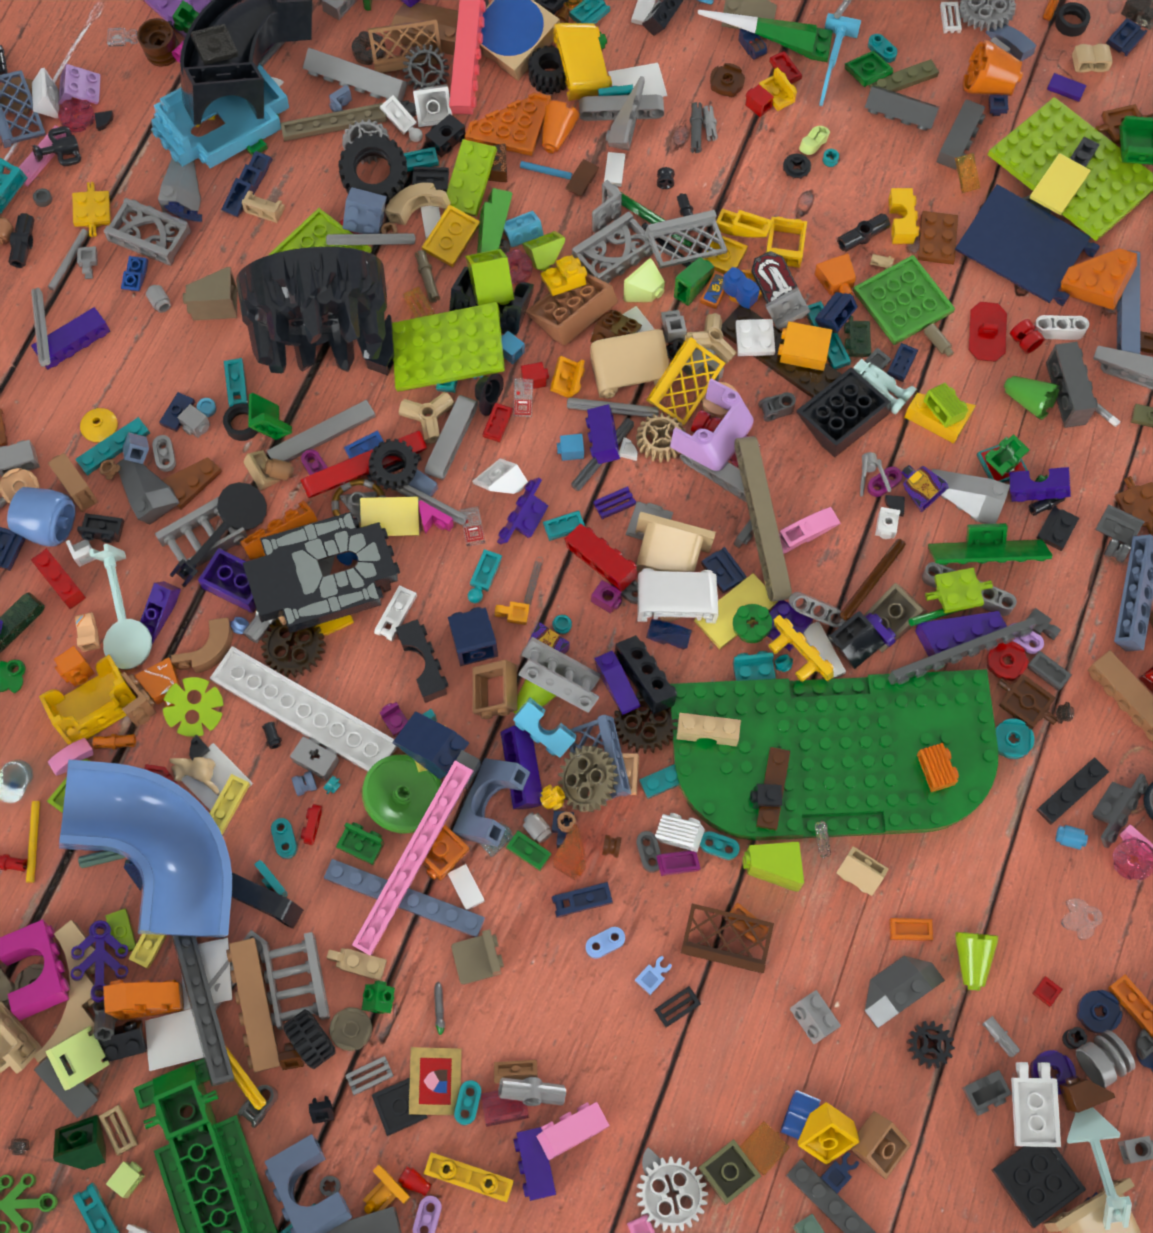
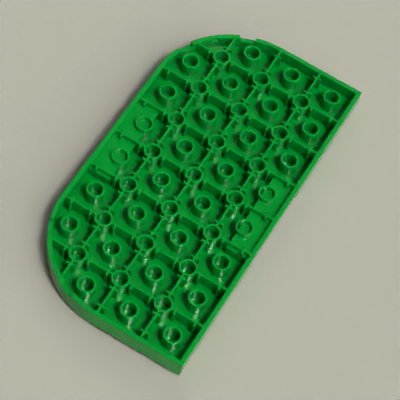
(848, 750)

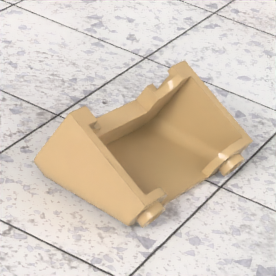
(628, 360)

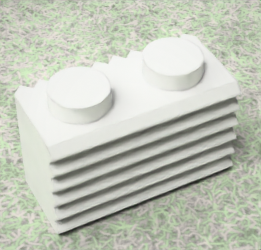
(680, 832)

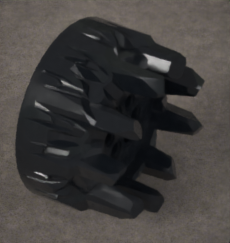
(312, 299)

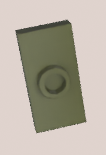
(1142, 415)

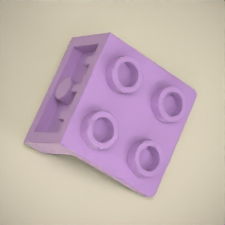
(79, 84)

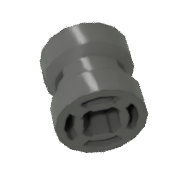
(1117, 550)

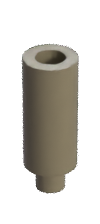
(938, 340)

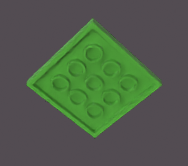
(903, 299)

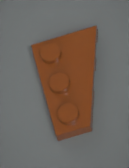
(192, 480)

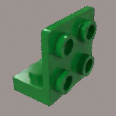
(265, 418)

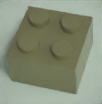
(729, 1172)

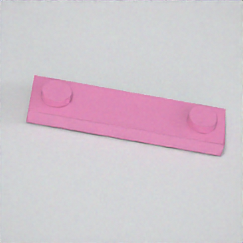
(31, 167)

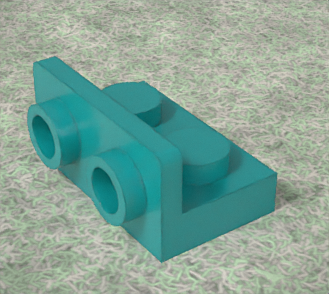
(754, 667)

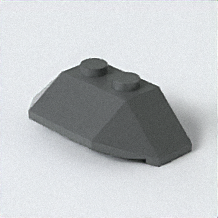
(899, 988)

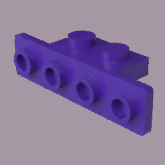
(526, 514)

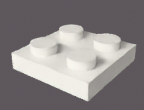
(755, 337)

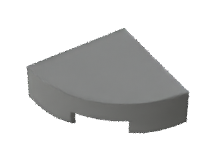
(648, 1158)

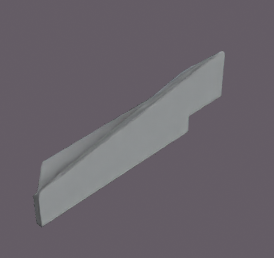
(1126, 365)

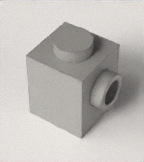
(193, 421)

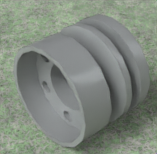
(1105, 1059)

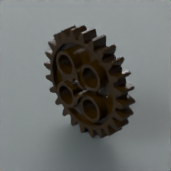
(276, 643)
(661, 729)

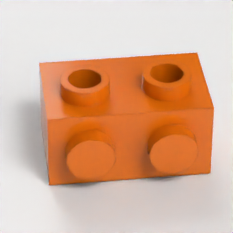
(73, 667)

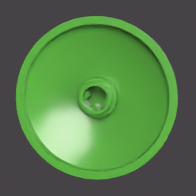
(398, 794)

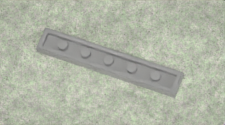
(322, 432)

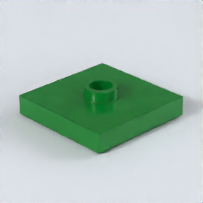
(868, 68)

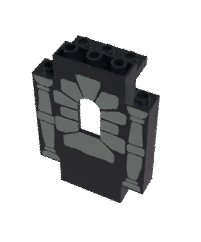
(291, 581)

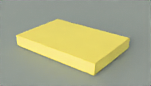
(1060, 184)
(395, 514)

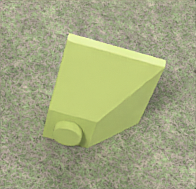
(644, 284)

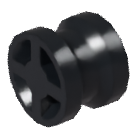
(665, 178)

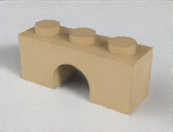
(722, 730)

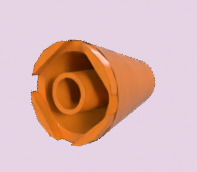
(557, 125)

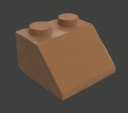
(880, 1144)

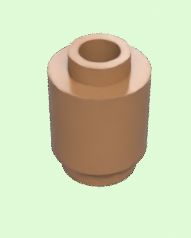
(278, 469)

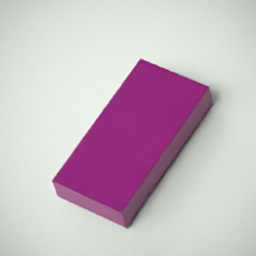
(678, 862)

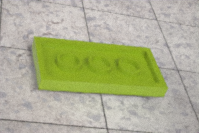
(470, 176)

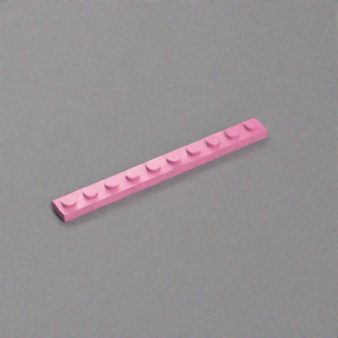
(412, 858)

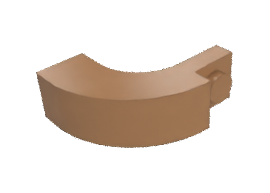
(212, 652)

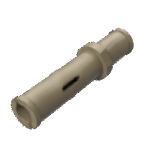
(425, 269)

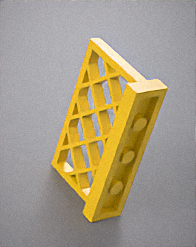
(675, 368)

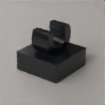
(321, 1111)

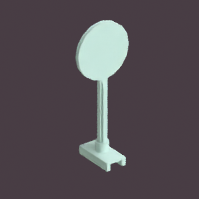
(127, 639)

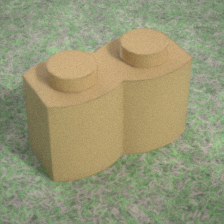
(1092, 58)

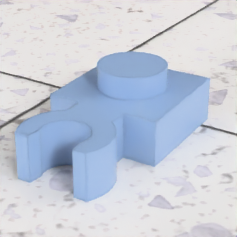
(651, 977)

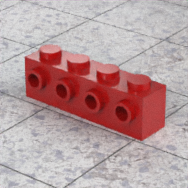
(601, 557)

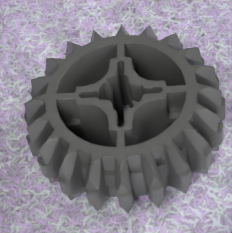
(434, 71)

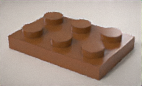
(938, 237)

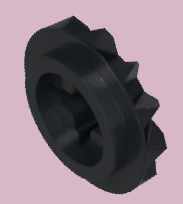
(797, 159)

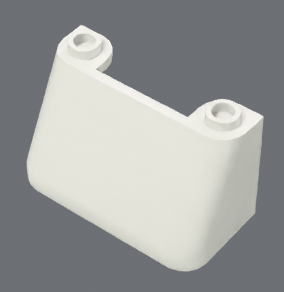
(677, 595)

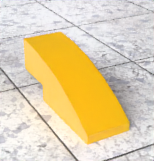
(743, 224)

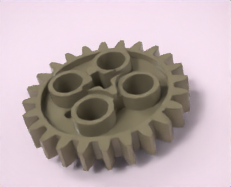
(588, 778)

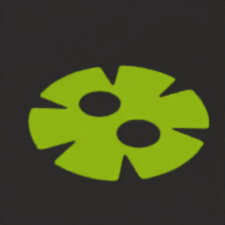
(207, 715)

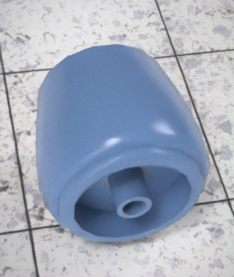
(41, 515)

